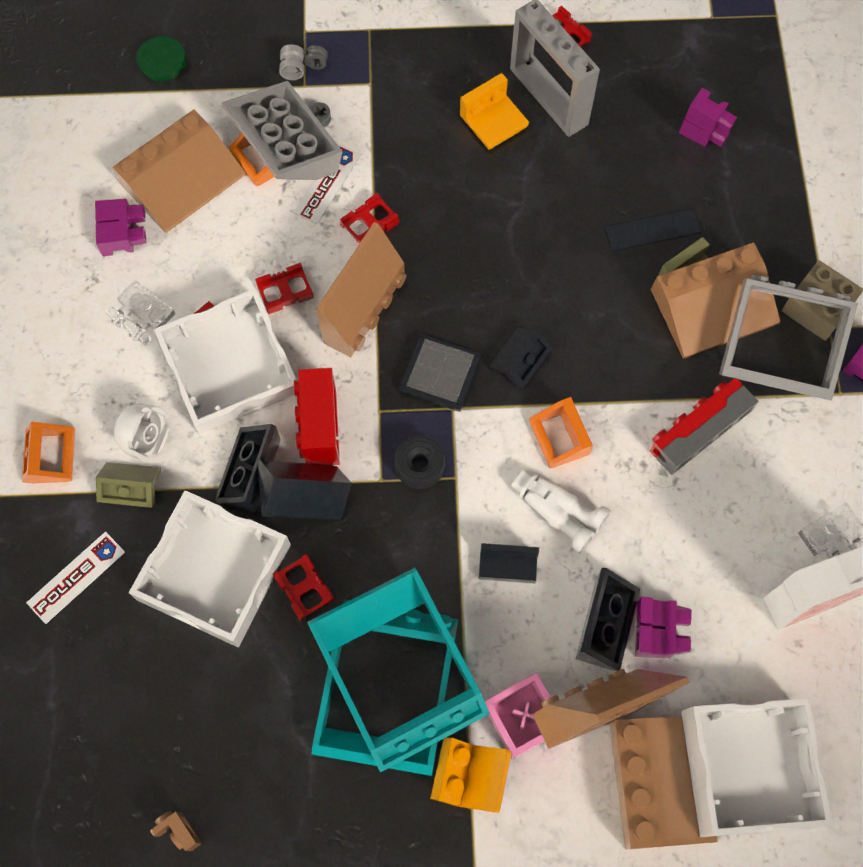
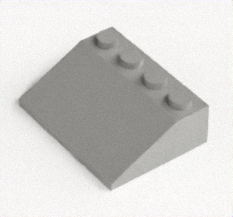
(285, 133)

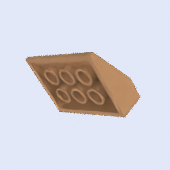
(178, 171)
(360, 292)
(704, 296)
(602, 703)
(654, 783)

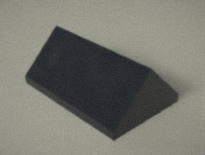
(240, 481)
(302, 490)
(608, 621)

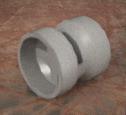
(291, 65)

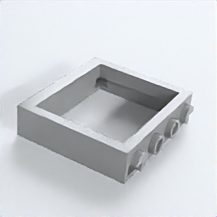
(569, 112)
(811, 295)

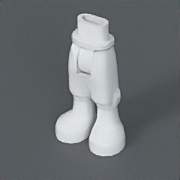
(556, 503)

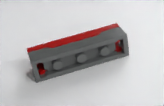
(702, 426)

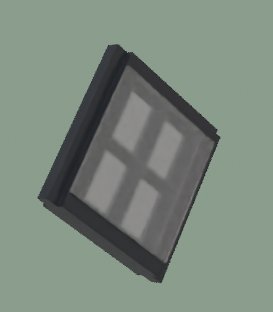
(440, 373)

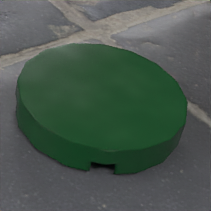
(161, 58)

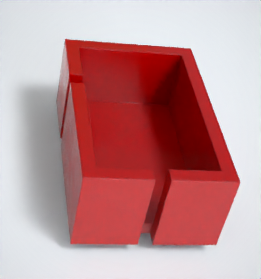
(317, 416)

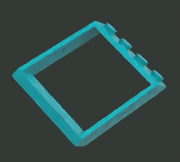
(370, 612)
(351, 745)

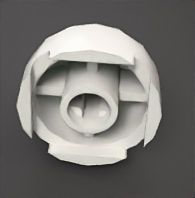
(141, 430)

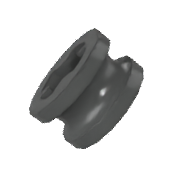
(316, 57)
(321, 108)

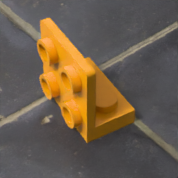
(491, 112)
(471, 775)

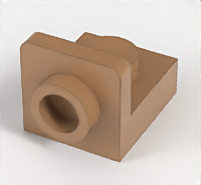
(182, 835)

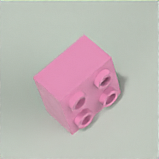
(513, 717)

